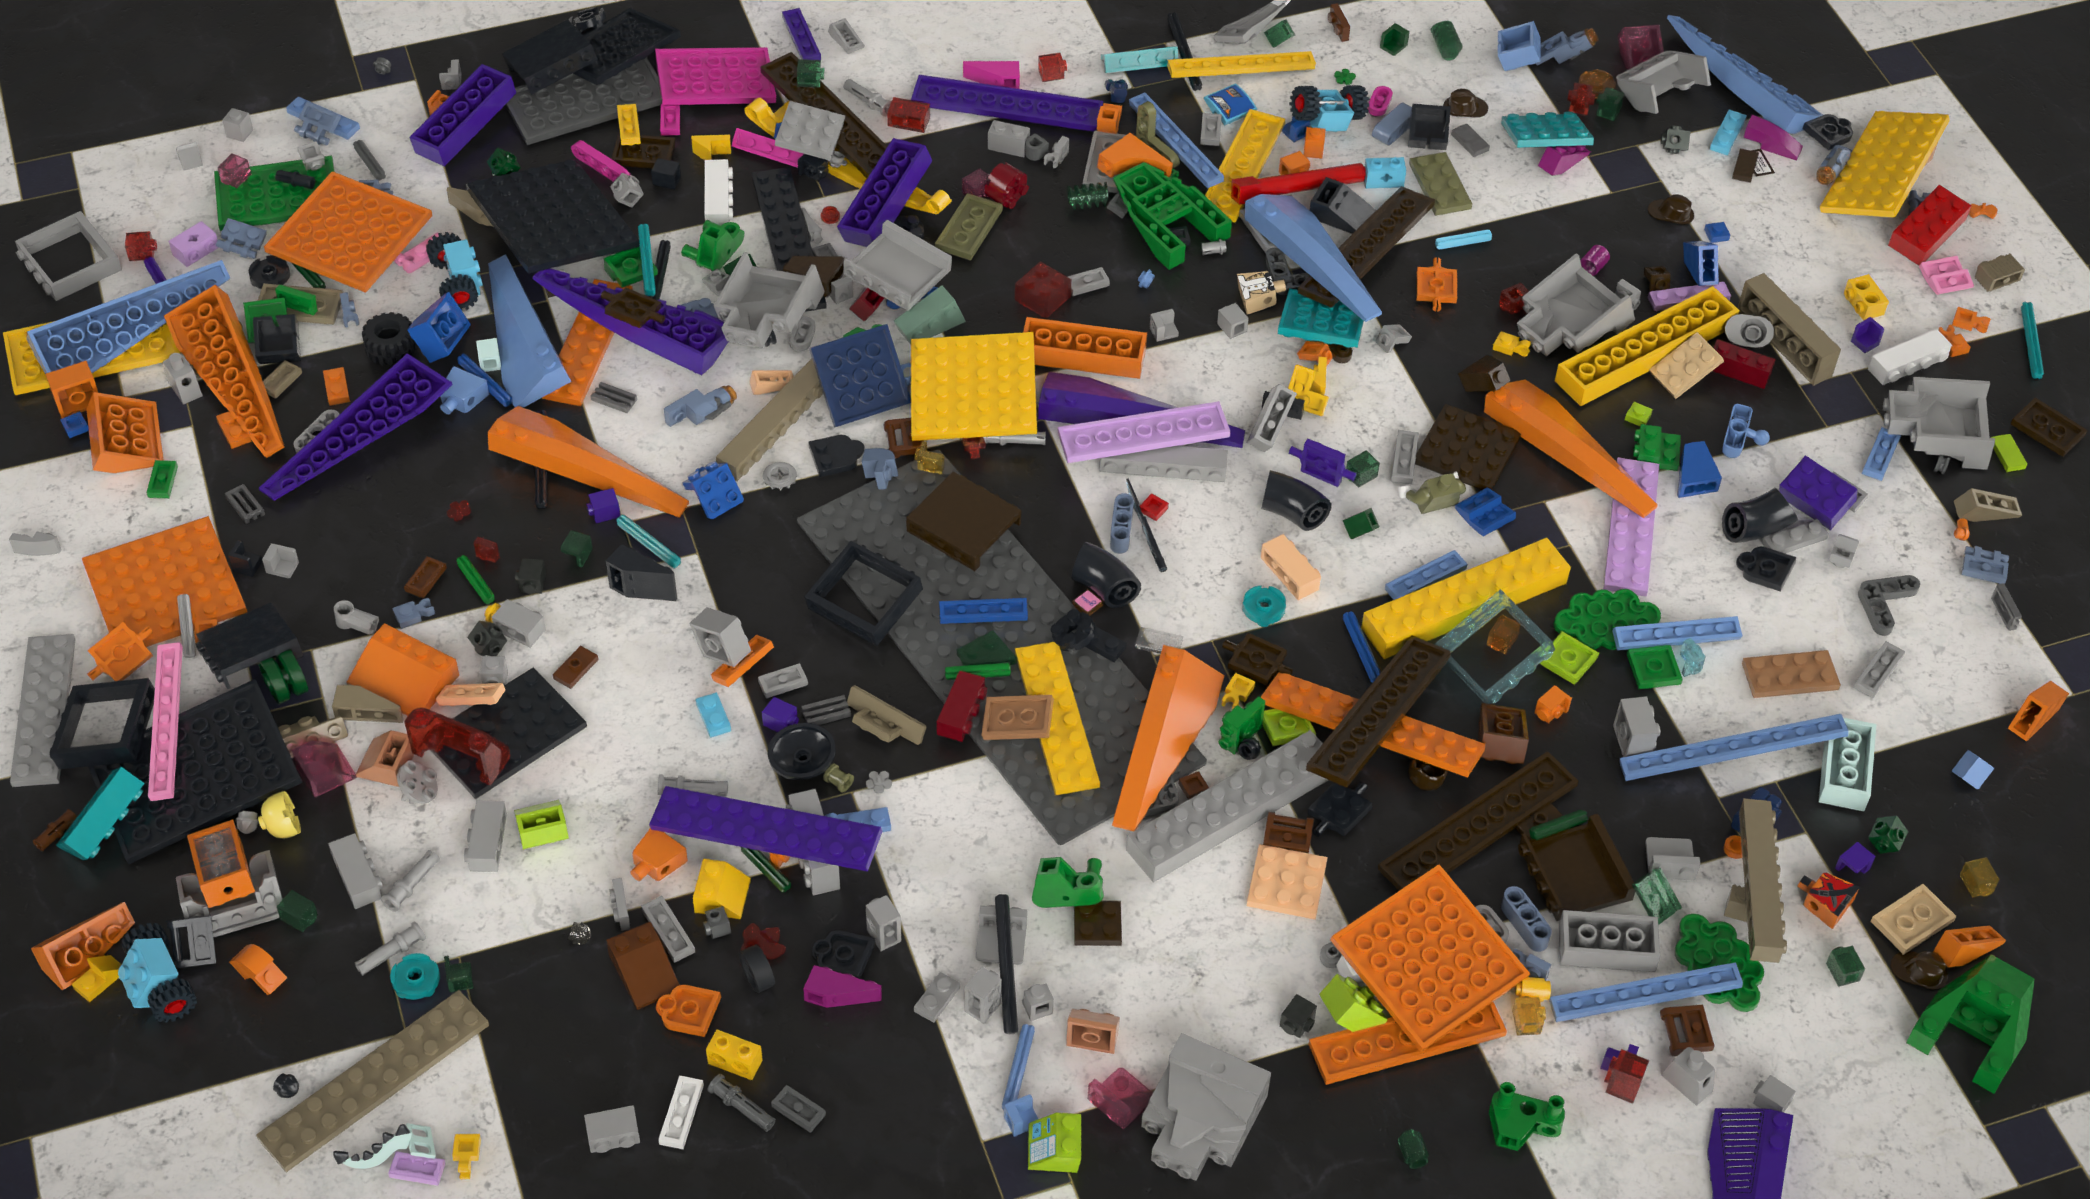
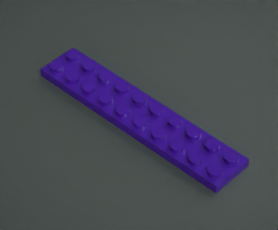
(1007, 103)
(766, 828)

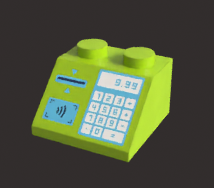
(1055, 1143)

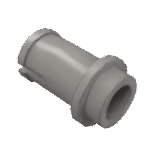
(1214, 247)

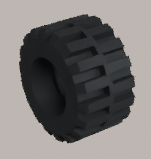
(387, 338)

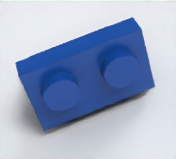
(715, 489)

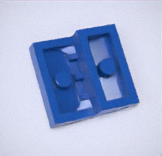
(1485, 511)

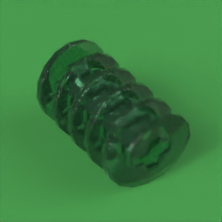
(1446, 39)
(1087, 195)

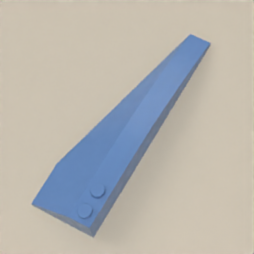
(1741, 78)
(1307, 243)
(117, 325)
(526, 354)

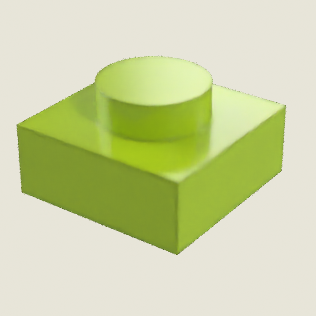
(1638, 414)

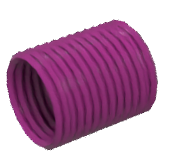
(1595, 259)

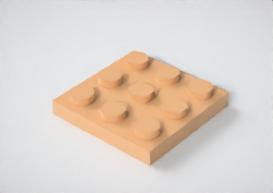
(1287, 881)

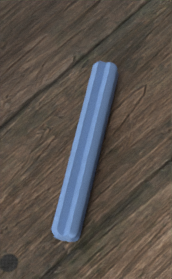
(1019, 1064)

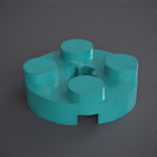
(1264, 615)
(418, 988)

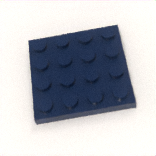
(860, 375)

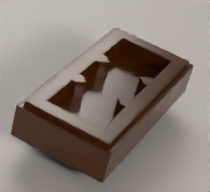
(425, 577)
(575, 667)

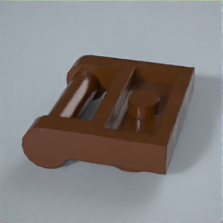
(909, 447)
(1288, 837)
(1694, 1027)

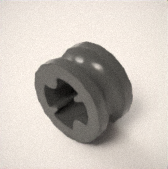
(1942, 464)

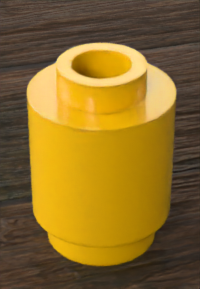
(1534, 988)

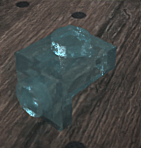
(1693, 657)

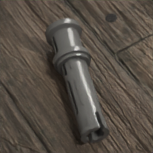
(733, 1097)

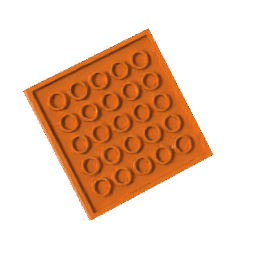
(348, 231)
(144, 577)
(1430, 957)

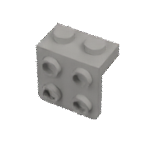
(1673, 856)
(987, 935)

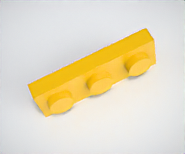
(628, 124)

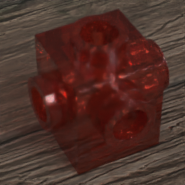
(1581, 94)
(140, 245)

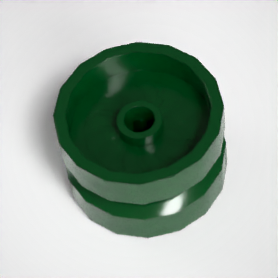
(285, 673)

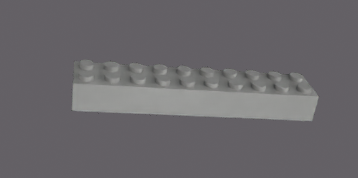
(1225, 808)

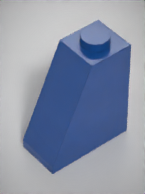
(1702, 262)
(1697, 471)

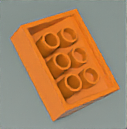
(123, 433)
(403, 670)

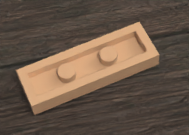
(470, 694)

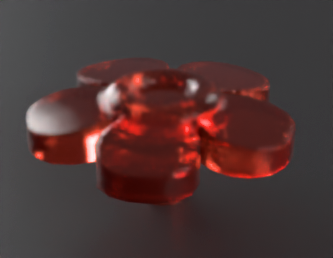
(458, 510)

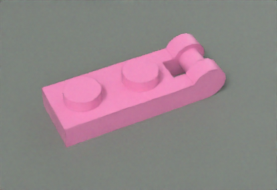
(417, 254)

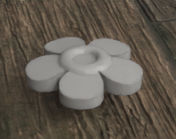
(879, 782)

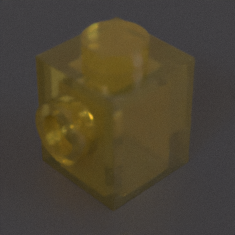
(1979, 877)
(1528, 1015)

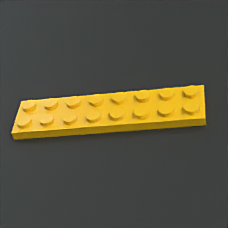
(1245, 157)
(1067, 747)

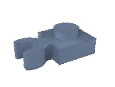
(410, 614)

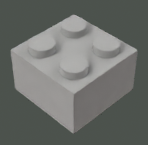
(720, 636)
(1636, 726)

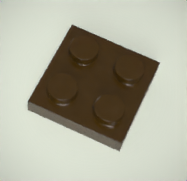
(1098, 924)

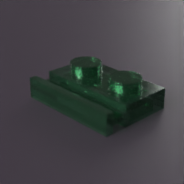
(1657, 895)

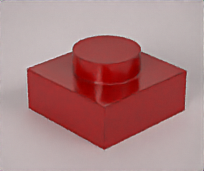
(1154, 507)

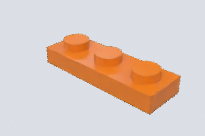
(728, 675)

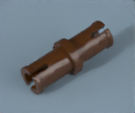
(45, 840)

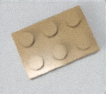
(1686, 365)
(1913, 919)

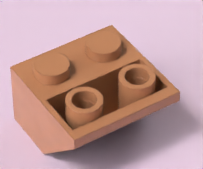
(385, 757)

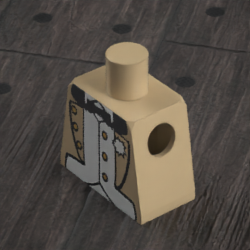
(1258, 290)

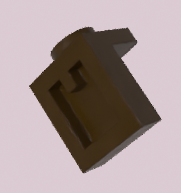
(1658, 277)

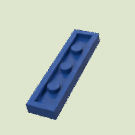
(983, 610)

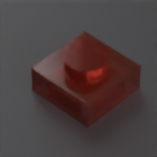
(486, 549)

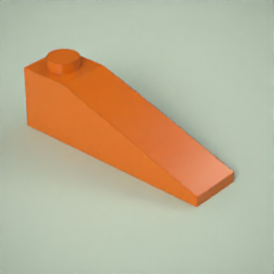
(66, 953)

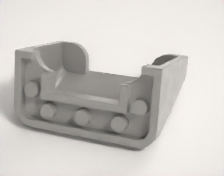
(239, 912)

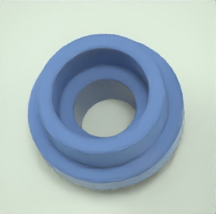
(1146, 279)

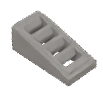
(843, 25)

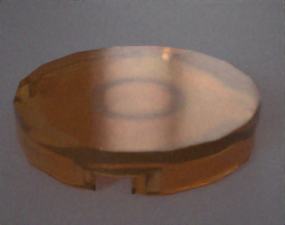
(1599, 79)

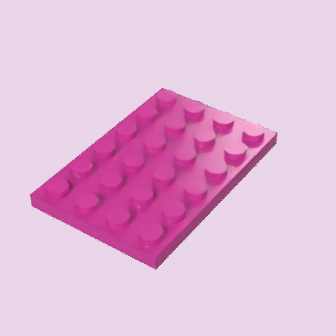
(713, 76)

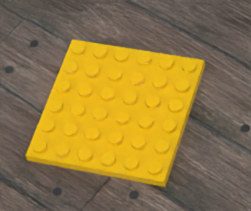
(973, 386)

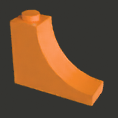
(1129, 153)

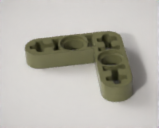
(1146, 132)

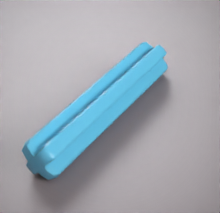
(1463, 239)

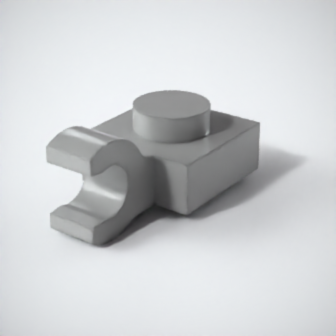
(1059, 152)

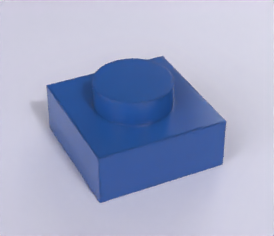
(1717, 232)
(74, 424)

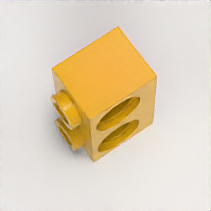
(1866, 297)
(734, 1054)

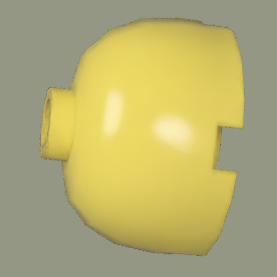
(279, 816)

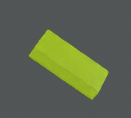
(2009, 453)

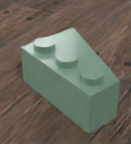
(930, 316)

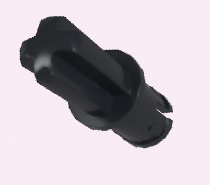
(295, 179)

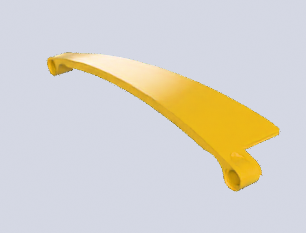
(764, 117)

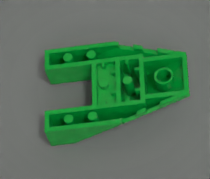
(1159, 200)
(1988, 1003)

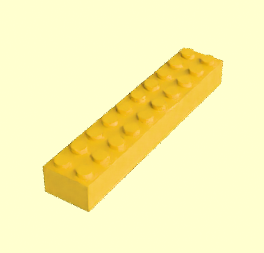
(1643, 346)
(1448, 602)

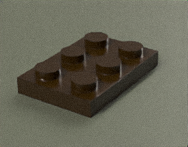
(643, 154)
(2049, 427)

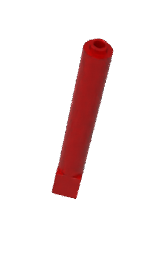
(1249, 187)

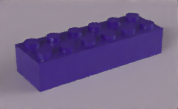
(463, 115)
(884, 191)

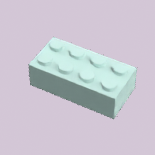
(1849, 767)

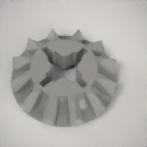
(772, 471)

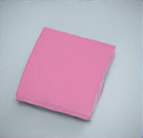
(1946, 275)

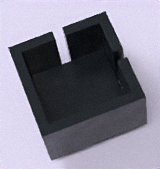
(1429, 126)
(276, 343)

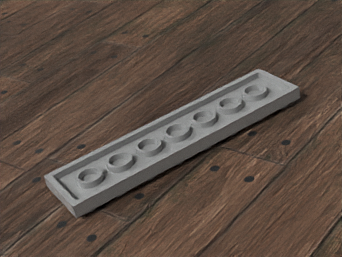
(41, 706)

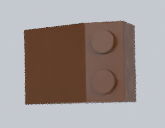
(1503, 732)
(642, 964)

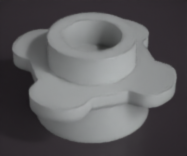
(837, 159)

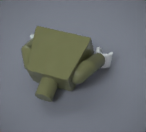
(1435, 493)

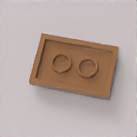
(1017, 717)

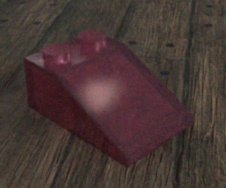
(1639, 44)

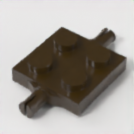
(632, 307)
(1257, 658)

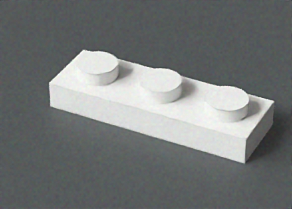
(681, 1112)

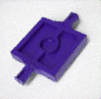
(1322, 462)

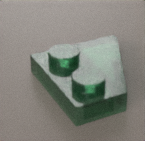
(986, 650)

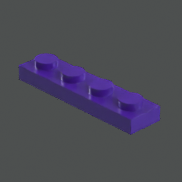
(801, 34)

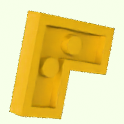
(1301, 384)

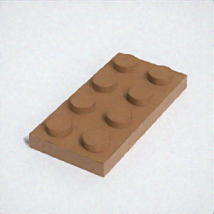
(1790, 674)

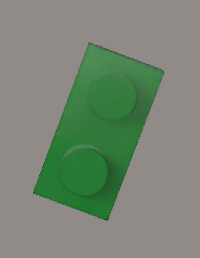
(297, 299)
(162, 479)

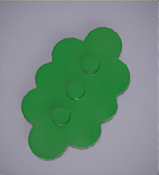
(1595, 616)
(1714, 945)

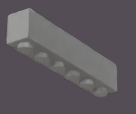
(1171, 462)

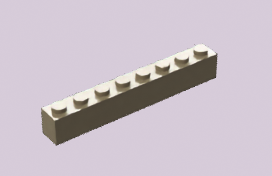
(772, 422)
(1761, 881)

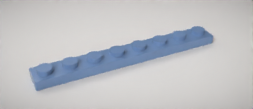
(1181, 145)
(1646, 992)

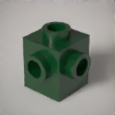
(503, 163)
(1888, 834)

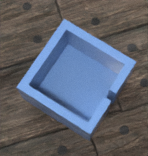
(1519, 46)

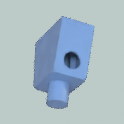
(464, 393)

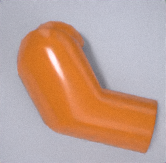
(1962, 530)

